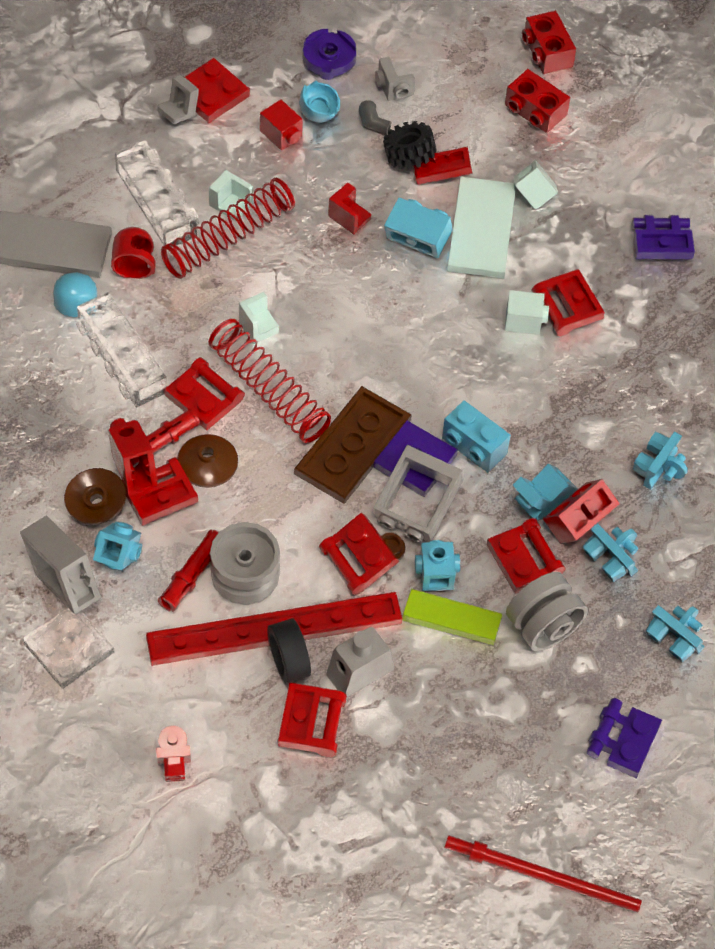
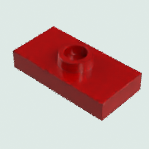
(444, 166)

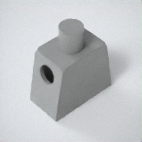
(363, 658)

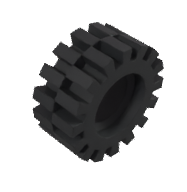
(409, 145)

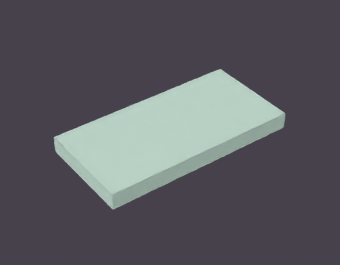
(482, 227)

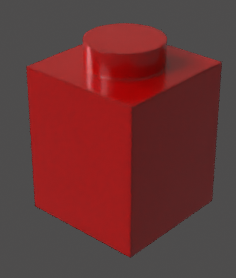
(281, 124)

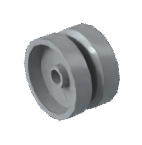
(245, 563)
(546, 611)

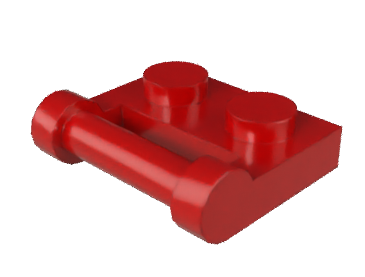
(575, 296)
(189, 393)
(167, 497)
(368, 549)
(515, 558)
(301, 716)

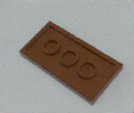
(351, 444)

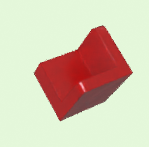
(346, 211)

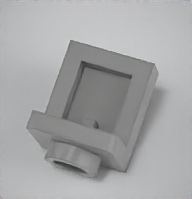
(393, 85)
(181, 102)

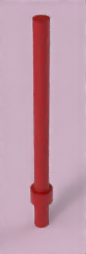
(479, 852)

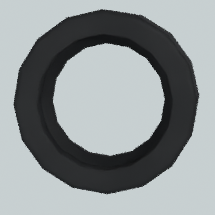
(289, 650)

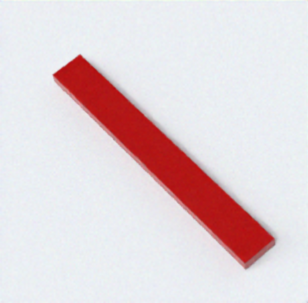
(251, 631)

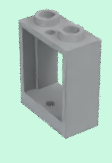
(430, 467)
(60, 564)

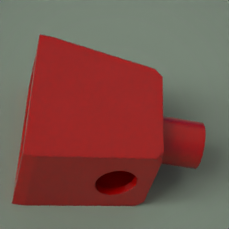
(130, 442)

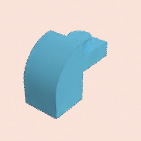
(544, 491)

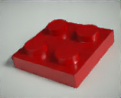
(217, 90)

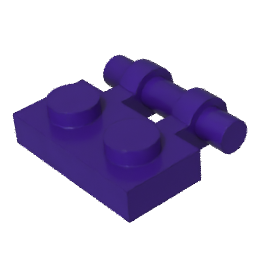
(663, 238)
(633, 743)

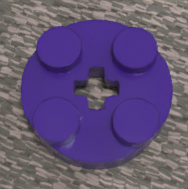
(329, 65)

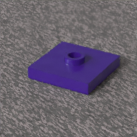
(421, 440)

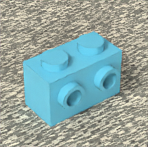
(418, 227)
(476, 436)

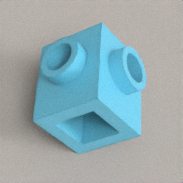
(109, 547)
(437, 565)

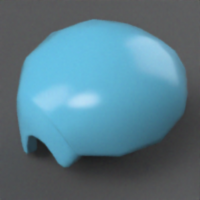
(319, 102)
(72, 291)

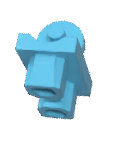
(665, 449)
(620, 561)
(687, 640)

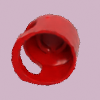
(132, 253)

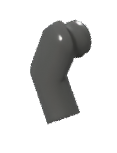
(370, 118)

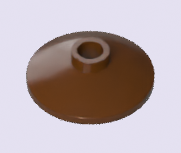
(211, 470)
(92, 485)

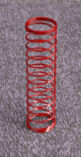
(278, 202)
(306, 425)

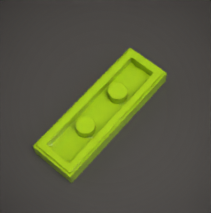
(452, 617)

